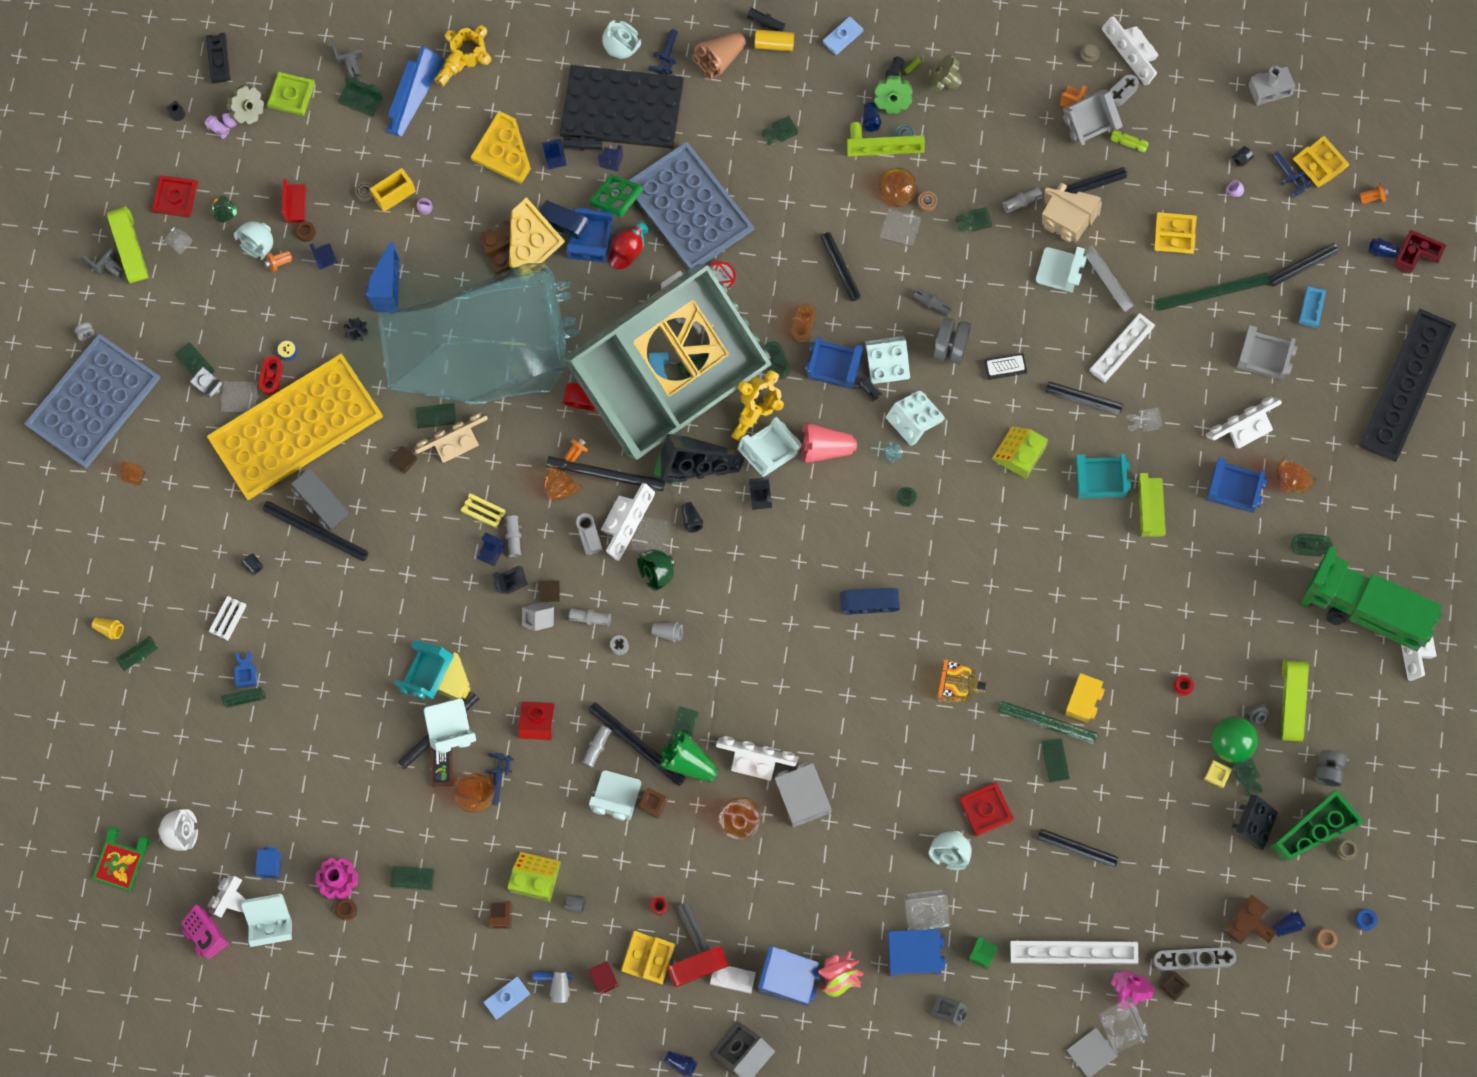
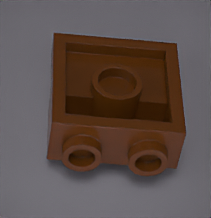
(497, 247)

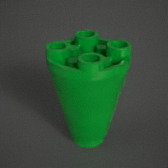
(688, 759)

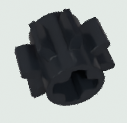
(353, 334)

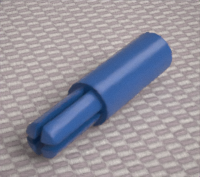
(547, 975)

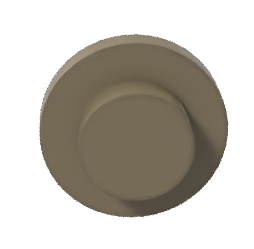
(1089, 53)
(1347, 850)

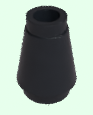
(691, 518)

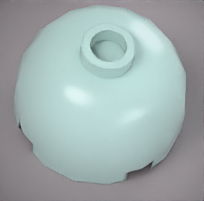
(620, 40)
(255, 238)
(951, 849)

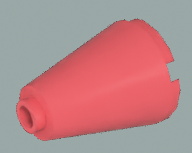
(825, 443)

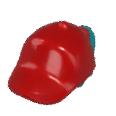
(627, 246)

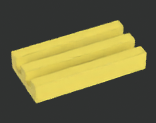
(468, 503)

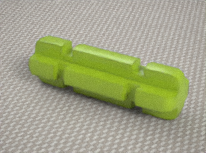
(1129, 141)

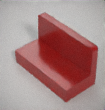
(293, 202)

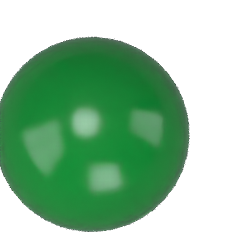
(1234, 739)

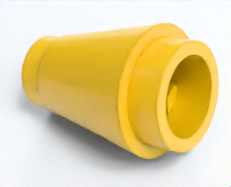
(110, 628)

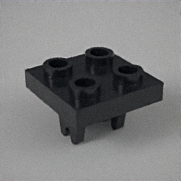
(1256, 821)

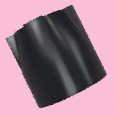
(176, 115)
(1243, 156)
(252, 564)

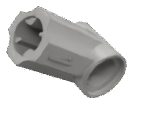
(589, 535)

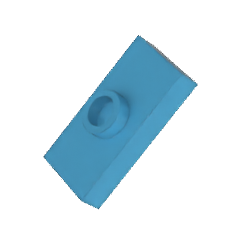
(1312, 307)

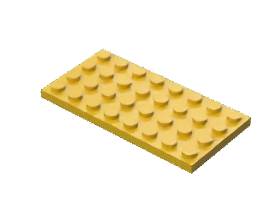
(294, 426)

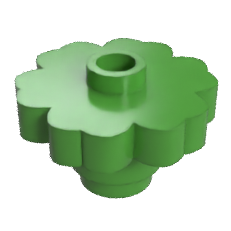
(893, 94)

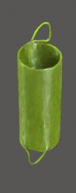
(908, 69)

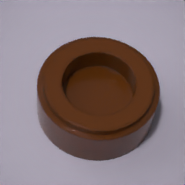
(305, 231)
(346, 909)

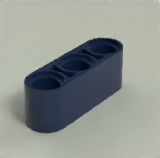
(564, 219)
(869, 601)

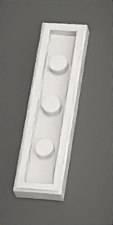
(1122, 348)

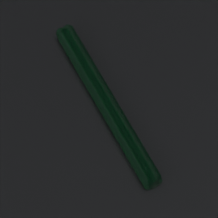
(1212, 291)

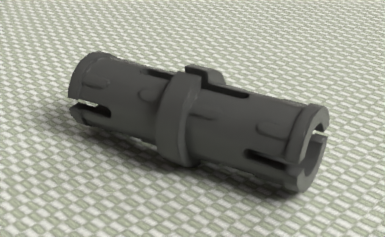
(932, 301)

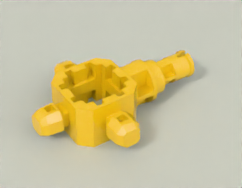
(457, 59)
(753, 411)

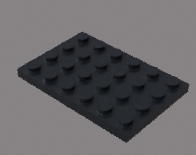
(622, 106)

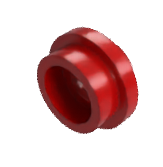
(1186, 680)

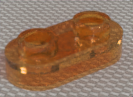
(802, 323)

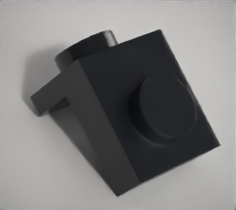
(760, 493)
(510, 580)

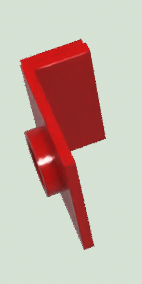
(536, 720)

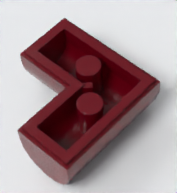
(1418, 246)

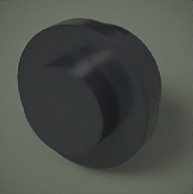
(1336, 616)

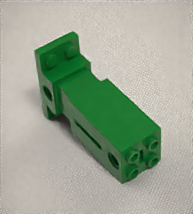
(1373, 602)

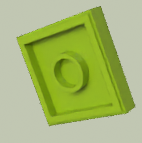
(291, 94)

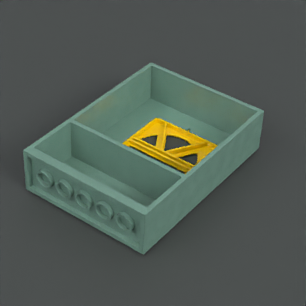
(637, 401)

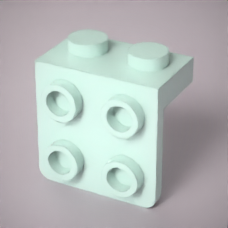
(1061, 268)
(914, 416)
(448, 725)
(615, 795)
(267, 920)

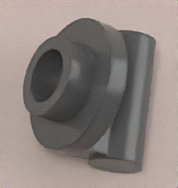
(1257, 714)

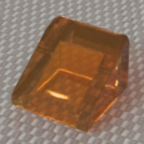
(132, 473)

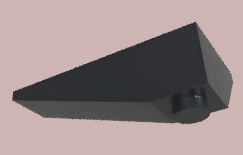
(691, 458)

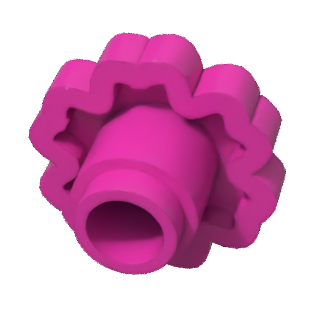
(343, 885)
(1132, 986)

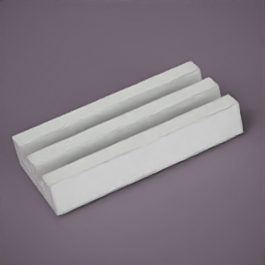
(217, 621)

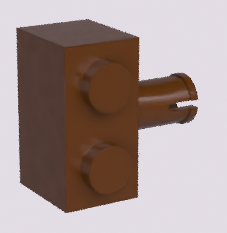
(1249, 920)

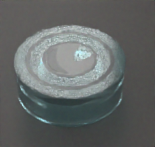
(905, 130)

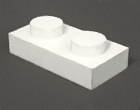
(734, 979)

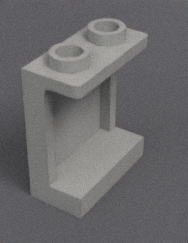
(1091, 116)
(1266, 354)
(803, 794)

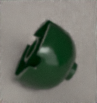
(657, 568)

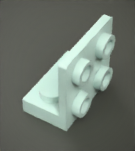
(888, 359)

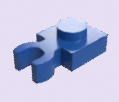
(245, 673)

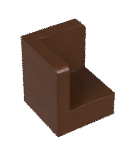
(653, 802)
(500, 916)

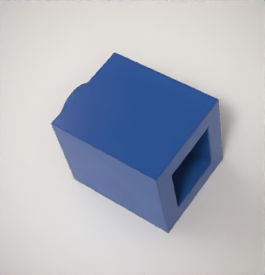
(268, 863)

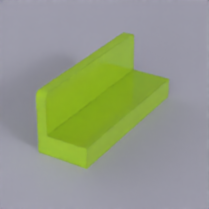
(1151, 506)

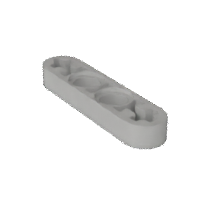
(1108, 278)
(1195, 962)

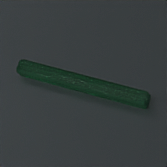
(1047, 722)

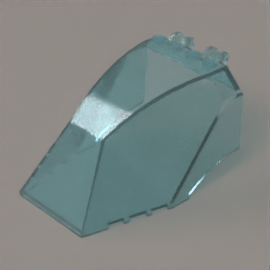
(481, 341)

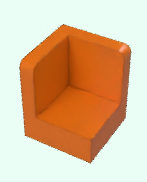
(1072, 95)

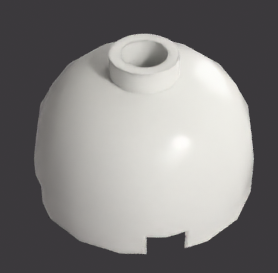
(178, 830)

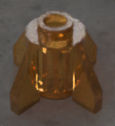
(559, 485)

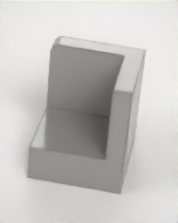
(537, 616)

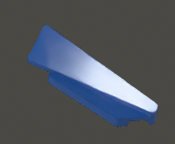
(412, 89)

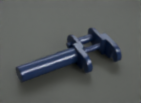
(665, 55)
(1291, 176)
(498, 773)

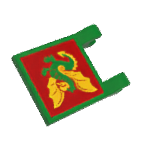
(118, 863)

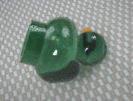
(224, 209)

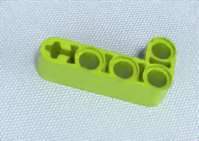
(127, 244)
(1294, 699)

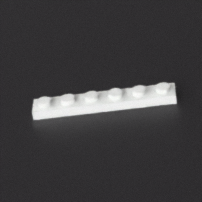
(1073, 952)

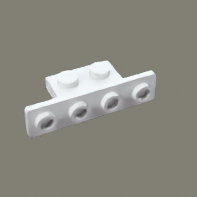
(1133, 48)
(1248, 425)
(625, 518)
(1413, 659)
(755, 760)

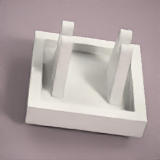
(227, 897)

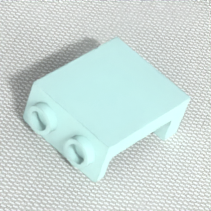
(770, 447)

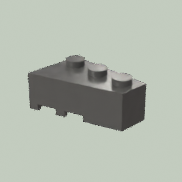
(319, 499)

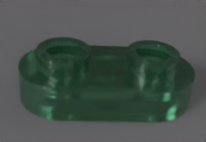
(778, 360)
(1311, 544)

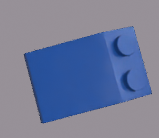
(384, 282)

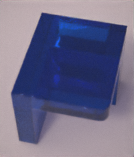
(554, 154)
(611, 158)
(324, 255)
(491, 549)

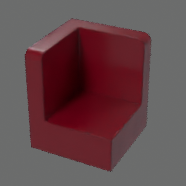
(603, 978)

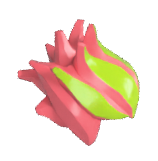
(839, 975)

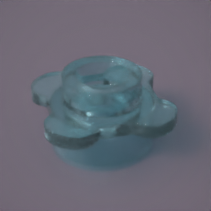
(893, 452)

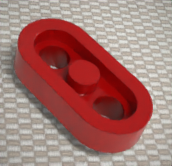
(270, 376)

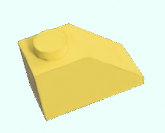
(455, 681)

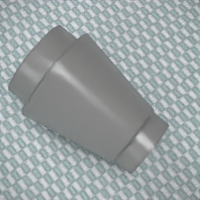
(670, 631)
(559, 989)

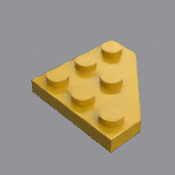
(503, 149)
(530, 236)

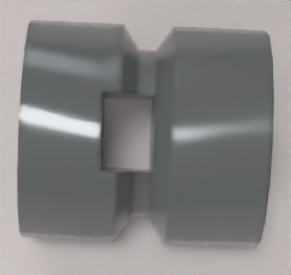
(1326, 773)

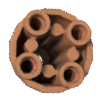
(718, 53)

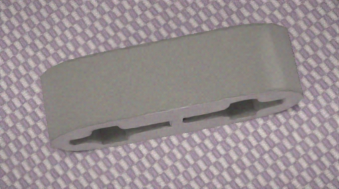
(1125, 93)

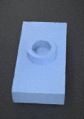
(842, 35)
(507, 998)

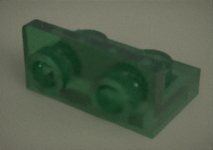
(361, 96)

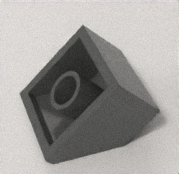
(743, 1051)

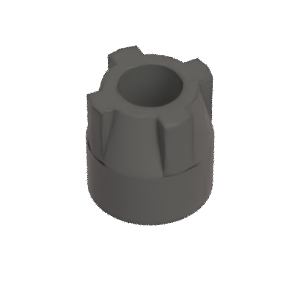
(575, 903)

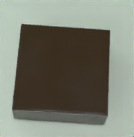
(403, 459)
(549, 591)
(1174, 986)

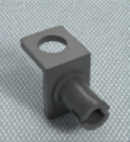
(350, 60)
(105, 263)

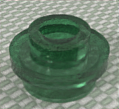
(906, 491)

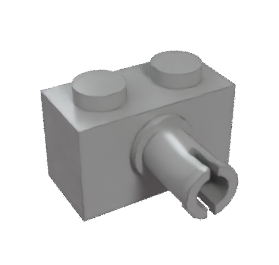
(1271, 85)

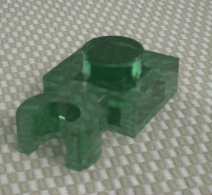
(781, 129)
(977, 219)
(1247, 773)

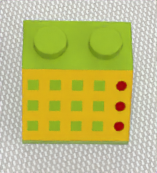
(1020, 450)
(534, 876)

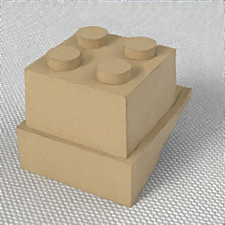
(1069, 212)

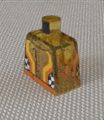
(958, 683)

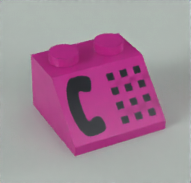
(204, 932)

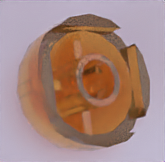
(897, 187)
(1293, 477)
(474, 792)
(740, 818)

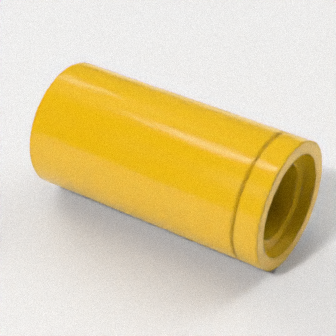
(774, 40)

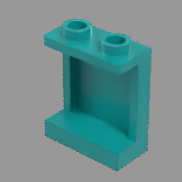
(1102, 477)
(426, 670)

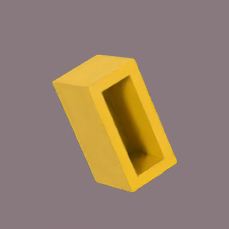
(392, 190)
(1084, 698)

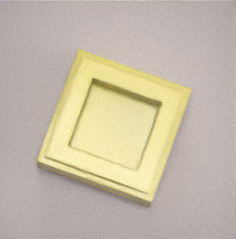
(1218, 774)

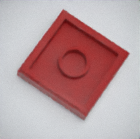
(174, 196)
(986, 809)

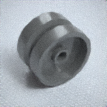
(950, 340)

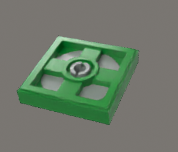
(616, 195)

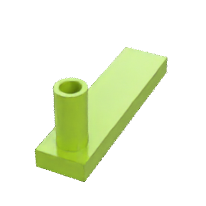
(882, 146)

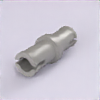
(1022, 200)
(513, 536)
(590, 617)
(596, 746)

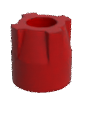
(657, 900)

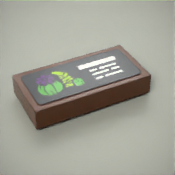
(441, 768)

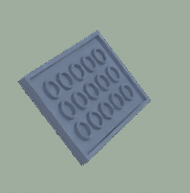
(690, 206)
(92, 401)

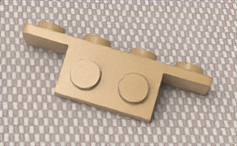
(454, 441)

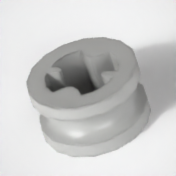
(84, 331)
(625, 644)

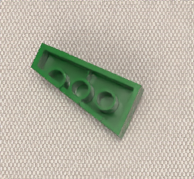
(1323, 822)

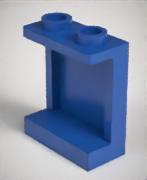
(596, 238)
(834, 363)
(1236, 486)
(915, 952)

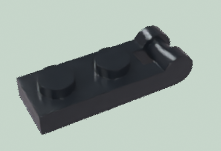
(218, 58)

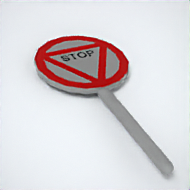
(725, 273)

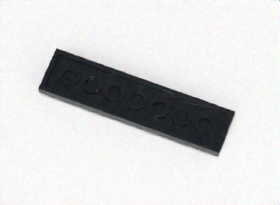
(1407, 385)

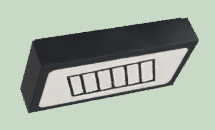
(1005, 366)

